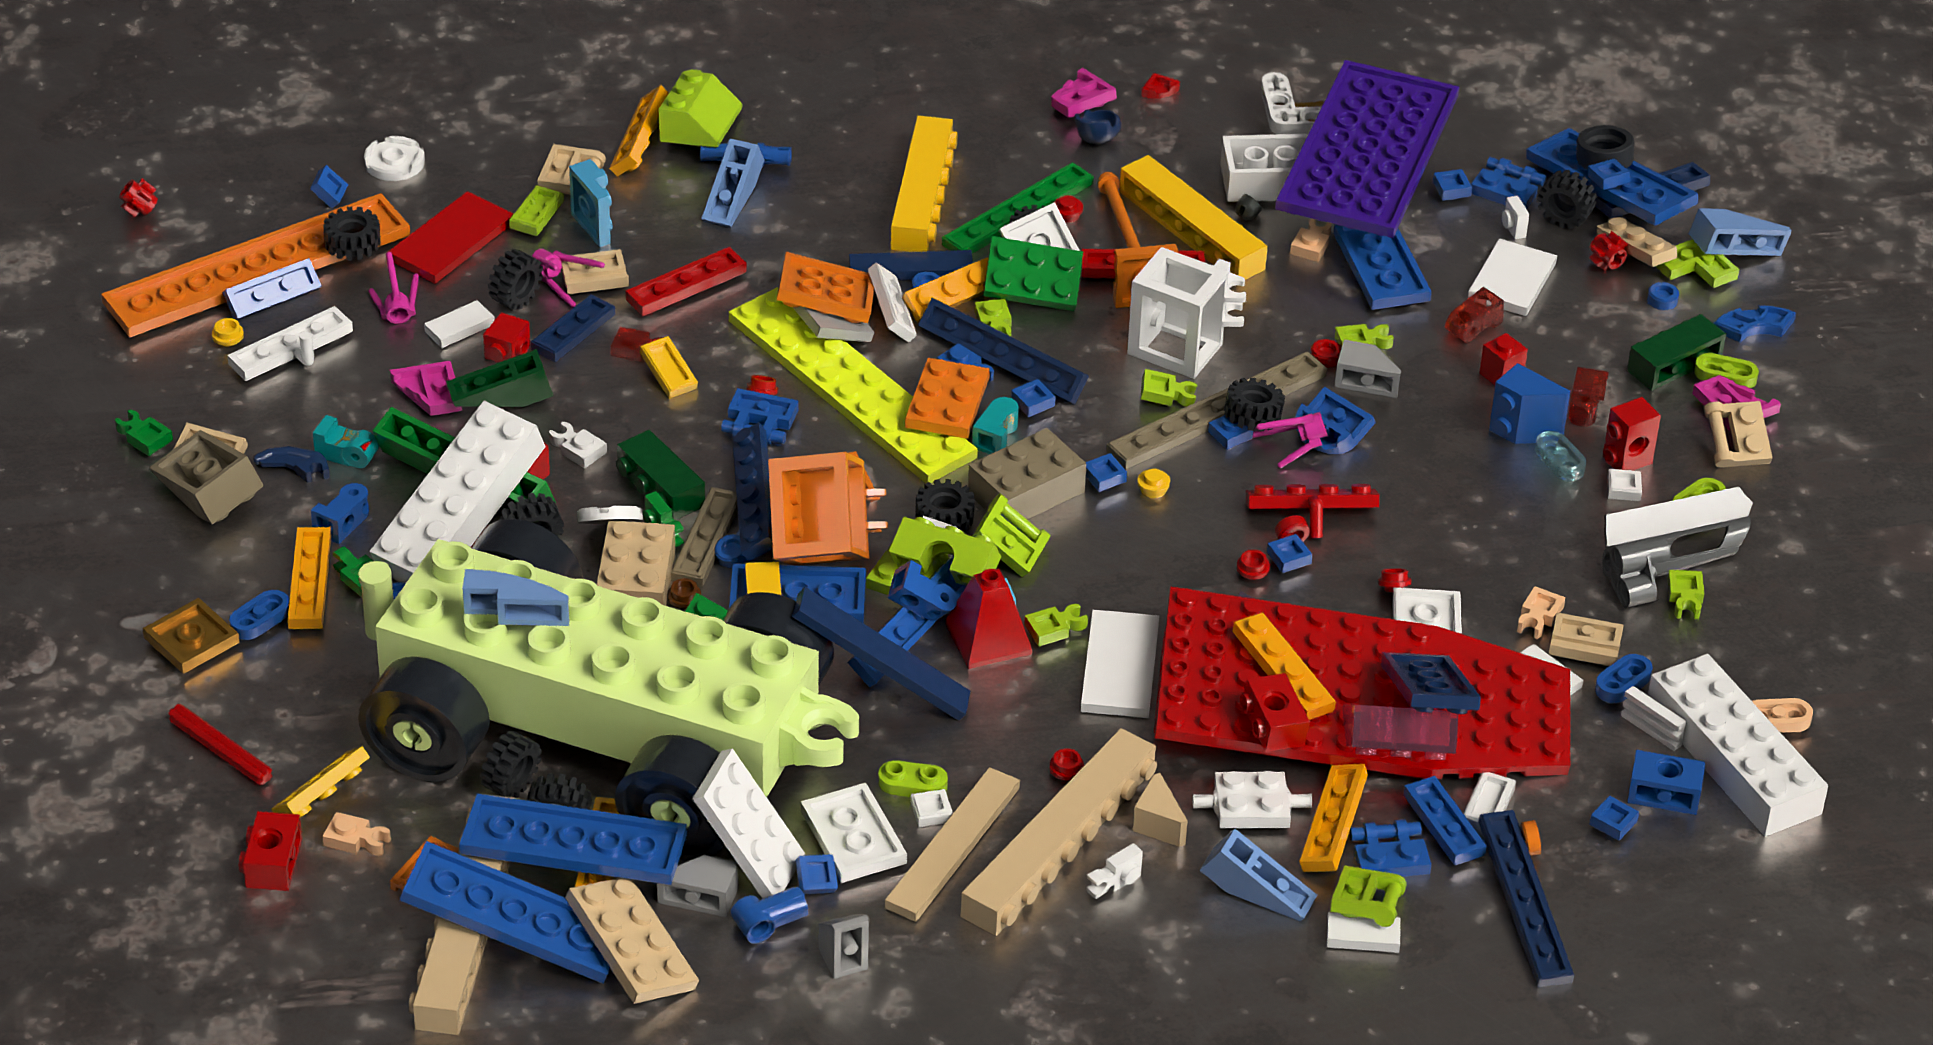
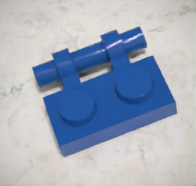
(1498, 186)
(766, 409)
(1398, 857)

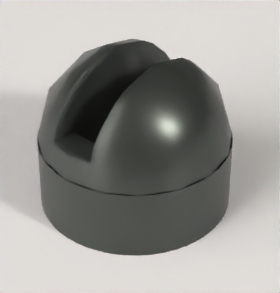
(1248, 207)

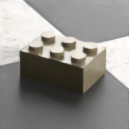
(1030, 474)

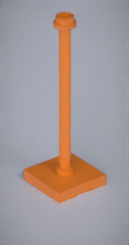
(1130, 260)

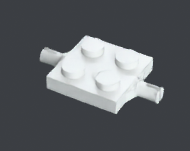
(1252, 800)

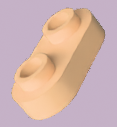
(1786, 713)

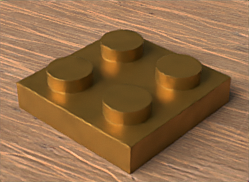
(191, 635)

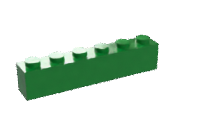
(423, 446)

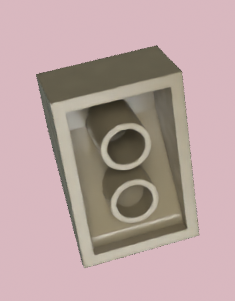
(208, 476)

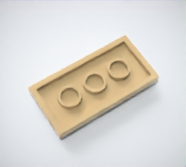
(632, 939)

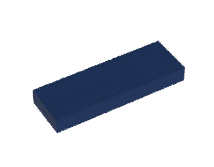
(573, 328)

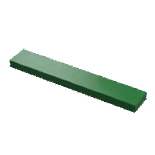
(979, 231)

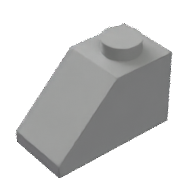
(1366, 370)
(702, 886)
(845, 944)

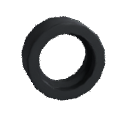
(1603, 144)

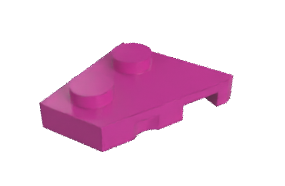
(1082, 94)
(427, 386)
(1726, 391)

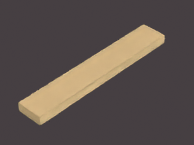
(952, 844)

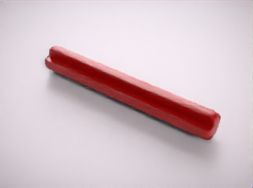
(220, 744)

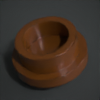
(682, 592)

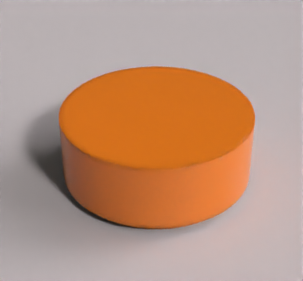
(1531, 836)

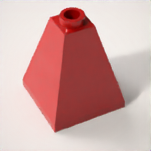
(987, 622)

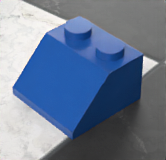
(1527, 406)

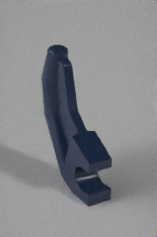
(300, 460)

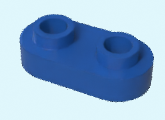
(260, 614)
(1620, 676)

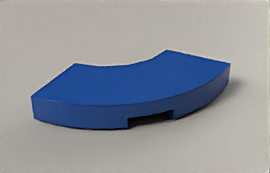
(1763, 320)

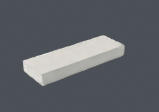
(891, 302)

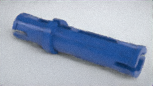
(771, 154)

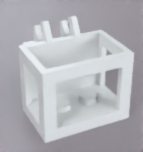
(1186, 301)

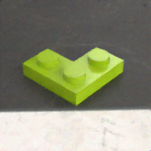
(1711, 267)

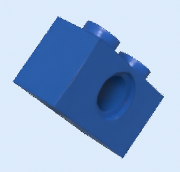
(1666, 782)

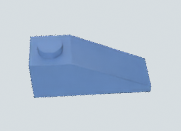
(733, 182)
(1737, 234)
(1256, 877)

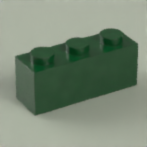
(1674, 351)
(657, 468)

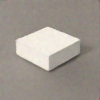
(1624, 484)
(931, 808)

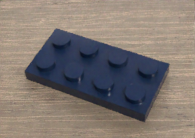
(1431, 682)

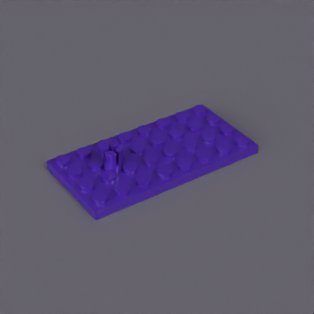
(1367, 149)

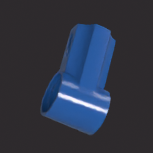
(760, 917)

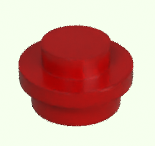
(1069, 208)
(762, 384)
(1253, 565)
(1394, 578)
(1065, 764)

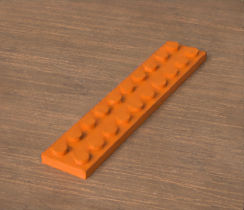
(200, 282)

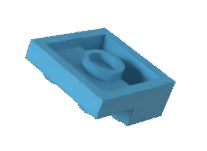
(591, 200)

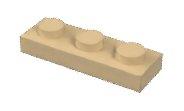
(1640, 242)

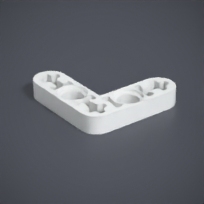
(1287, 117)

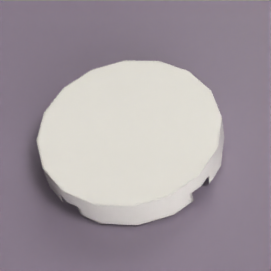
(394, 158)
(614, 513)

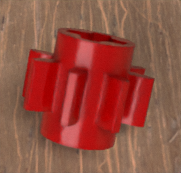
(138, 197)
(1608, 251)

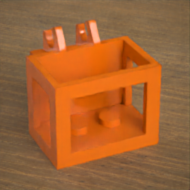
(820, 509)

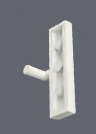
(290, 343)

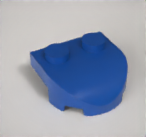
(1342, 420)

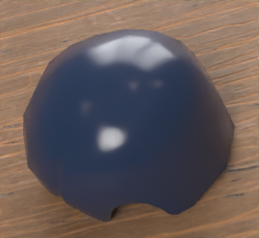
(1098, 126)

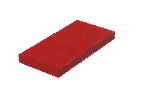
(451, 237)

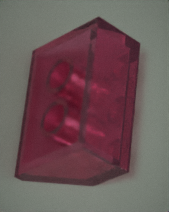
(1400, 731)

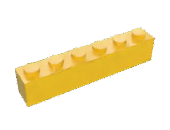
(923, 184)
(1192, 217)

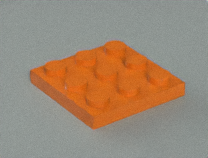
(826, 288)

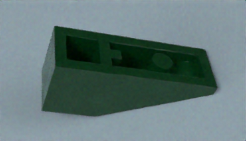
(503, 384)

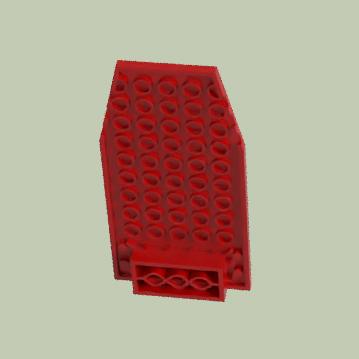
(1206, 668)

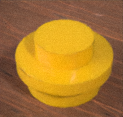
(227, 332)
(1153, 483)

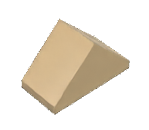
(1159, 814)

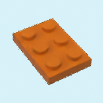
(947, 398)

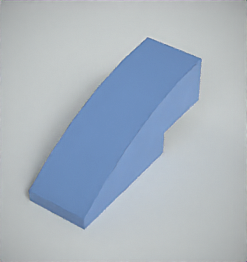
(514, 599)

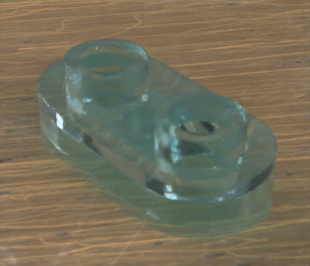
(1560, 456)

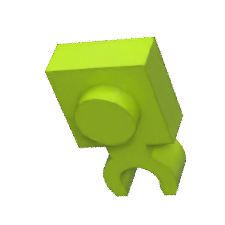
(995, 314)
(1360, 333)
(1163, 389)
(1686, 590)
(1051, 625)

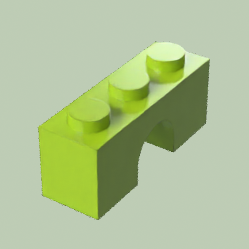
(923, 542)

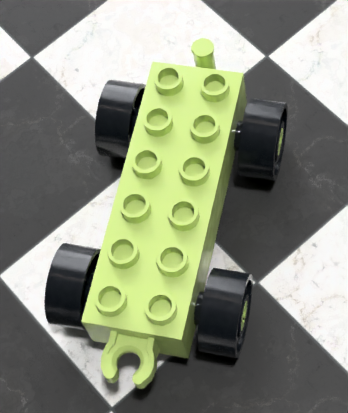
(615, 681)

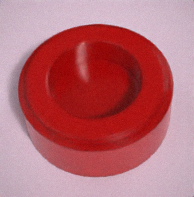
(1326, 352)
(1292, 525)

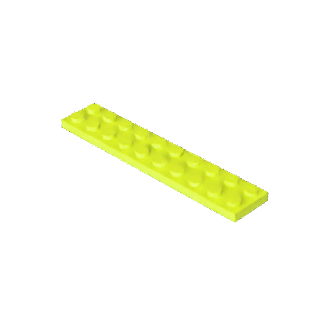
(850, 386)

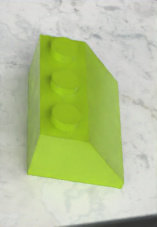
(697, 110)

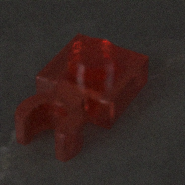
(628, 343)

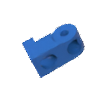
(343, 512)
(921, 593)

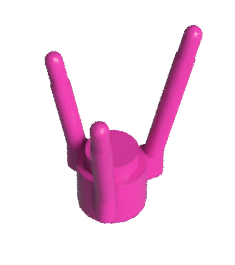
(552, 267)
(397, 306)
(1309, 427)

